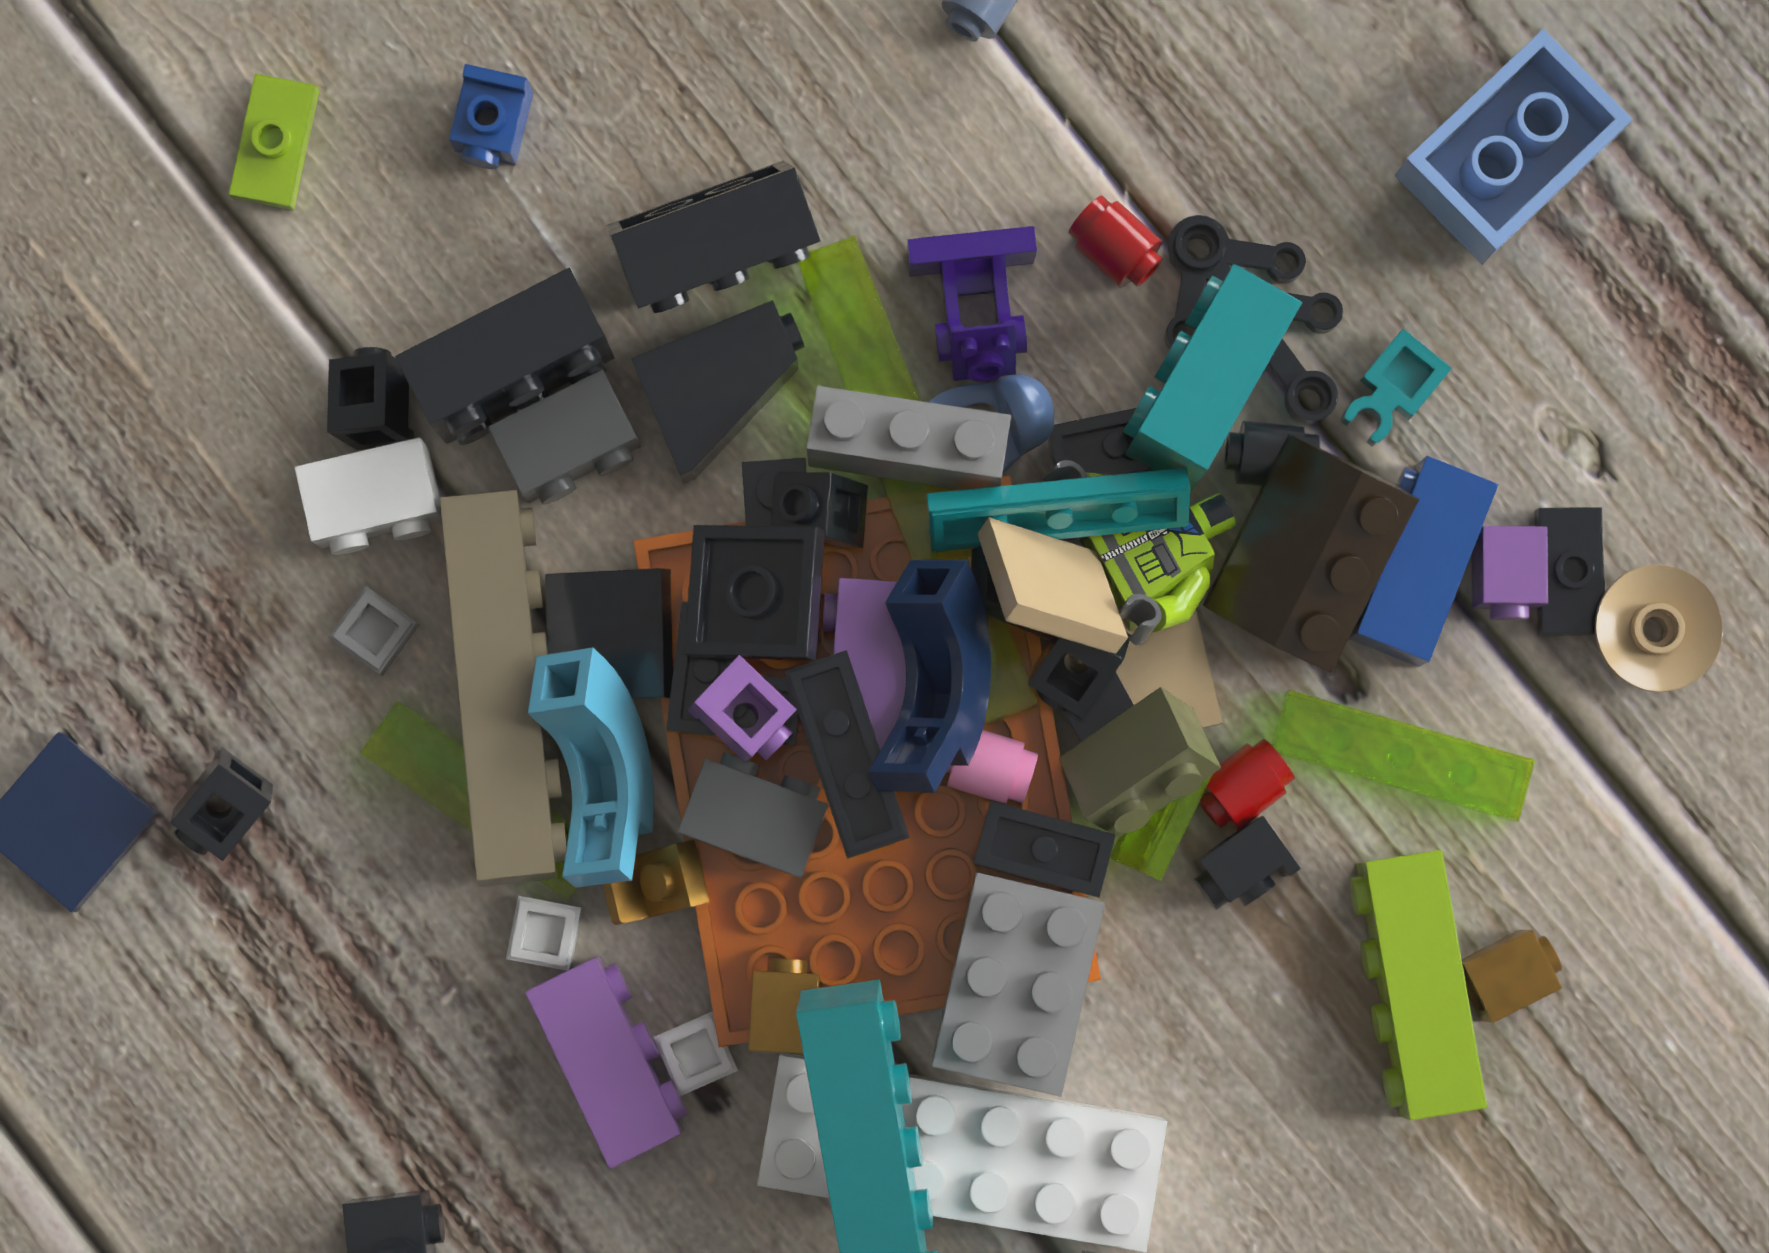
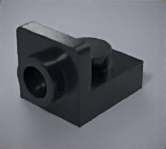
(822, 502)

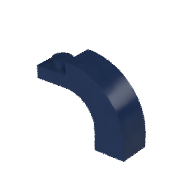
(946, 675)

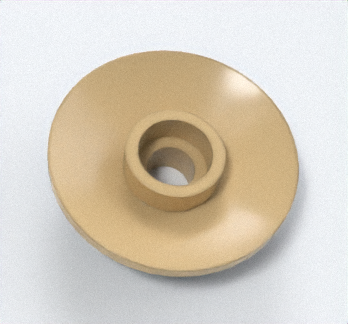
(1688, 622)

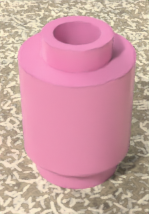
(997, 770)

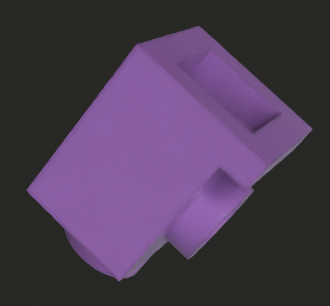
(744, 687)

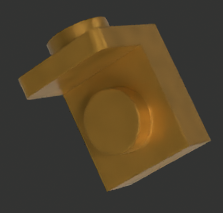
(660, 884)

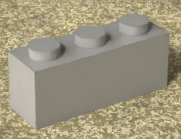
(907, 439)

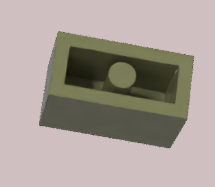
(1139, 763)

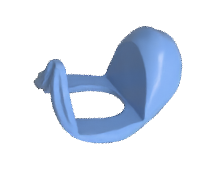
(1013, 395)

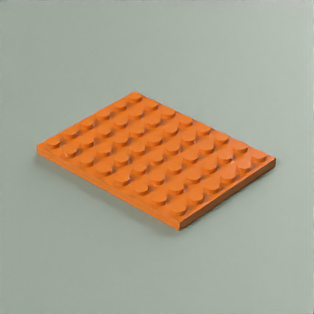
(863, 916)

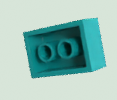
(1210, 373)

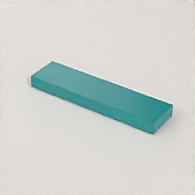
(1063, 507)

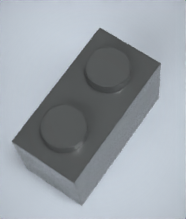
(566, 439)
(753, 815)

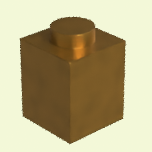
(1511, 974)
(775, 1005)

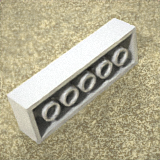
(996, 1157)

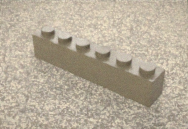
(495, 672)

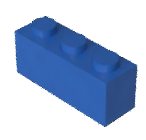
(1427, 563)

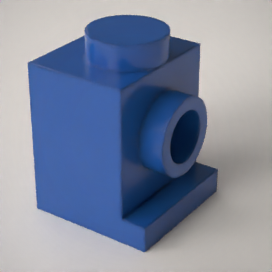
(496, 142)

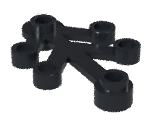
(1225, 253)

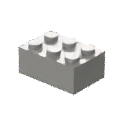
(1017, 984)

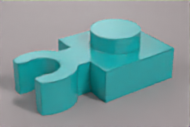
(1399, 381)

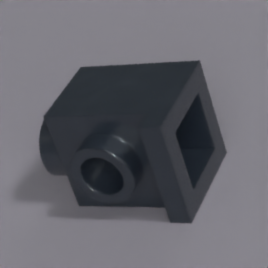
(368, 399)
(1069, 684)
(215, 831)
(1243, 865)

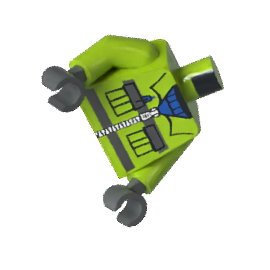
(1159, 572)

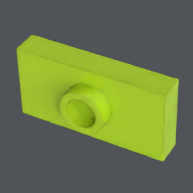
(274, 142)

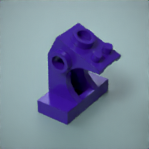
(974, 266)

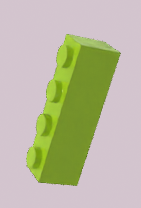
(1419, 985)

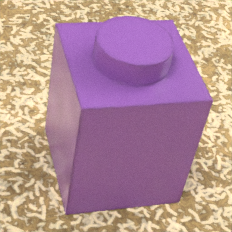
(1510, 571)

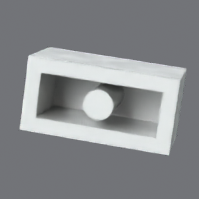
(370, 496)

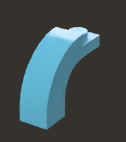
(607, 761)

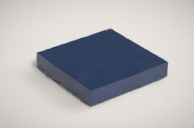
(70, 822)

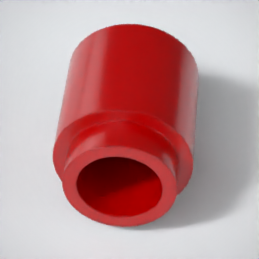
(1116, 242)
(1246, 785)

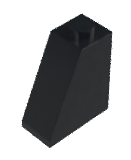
(717, 381)

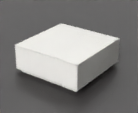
(544, 933)
(694, 1054)

